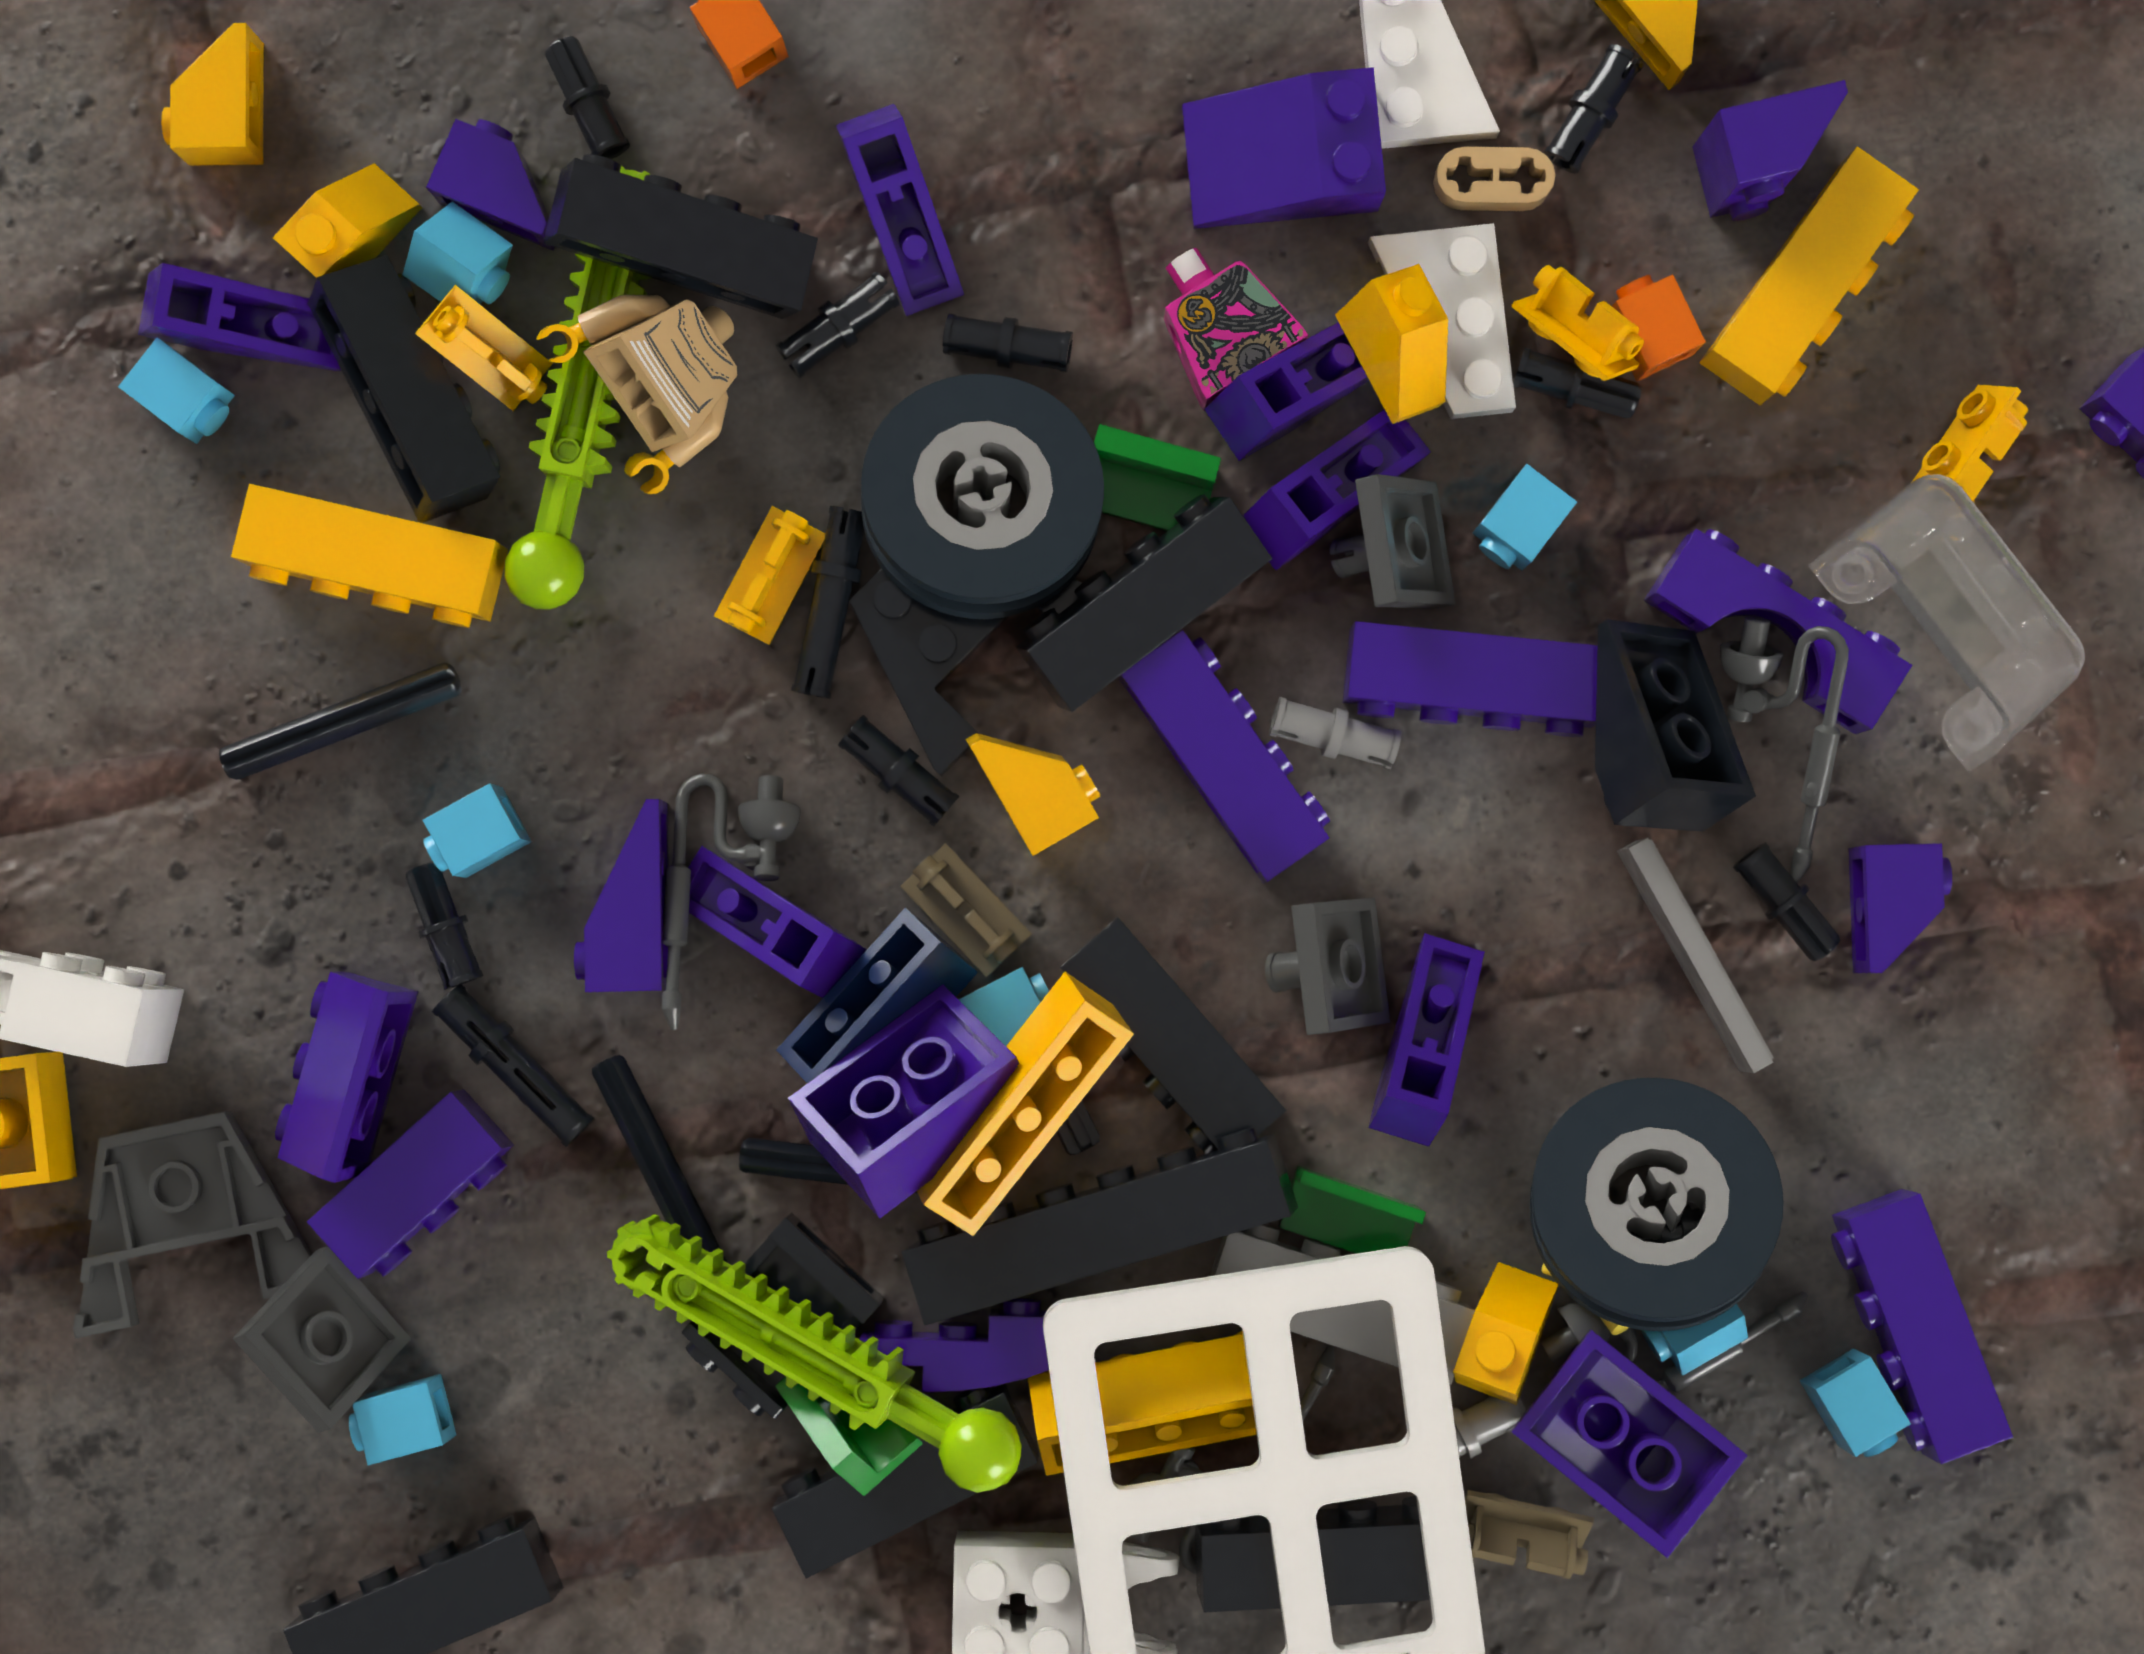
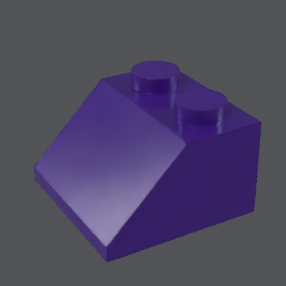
(1760, 147)

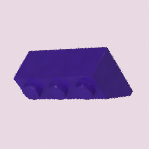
(344, 1075)

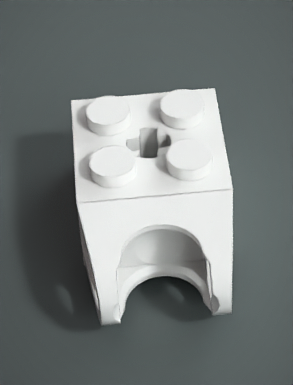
(85, 1011)
(1046, 1571)

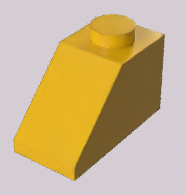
(1658, 32)
(219, 103)
(347, 221)
(1400, 341)
(1037, 790)
(1505, 1333)

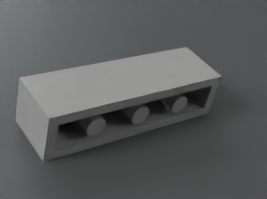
(1357, 1327)

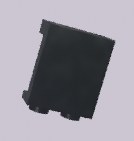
(811, 1271)

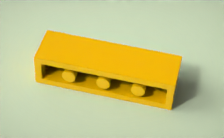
(1810, 276)
(370, 554)
(1060, 1059)
(1159, 1401)

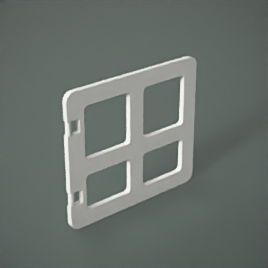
(1286, 1479)

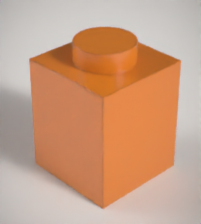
(740, 37)
(1663, 323)

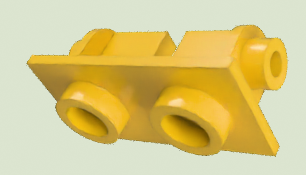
(1599, 343)
(485, 349)
(1985, 422)
(770, 574)

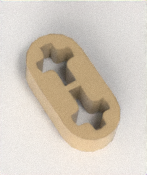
(1494, 163)

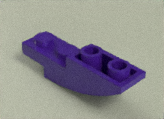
(967, 1360)

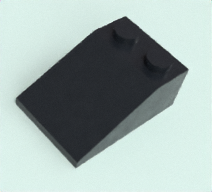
(1663, 731)

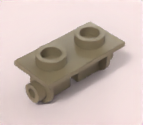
(965, 909)
(1548, 1533)

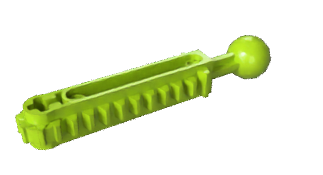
(545, 564)
(652, 1258)

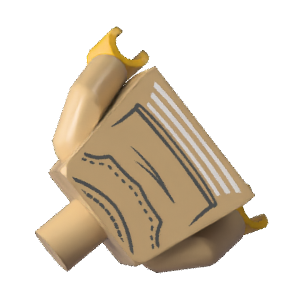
(662, 370)

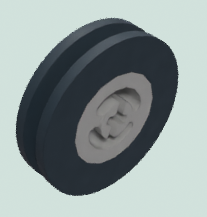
(980, 433)
(1720, 1168)

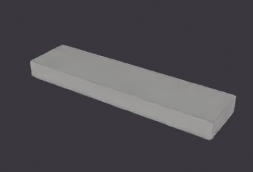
(1695, 955)

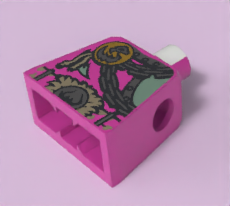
(1224, 323)

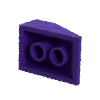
(1286, 150)
(904, 1099)
(1629, 1443)

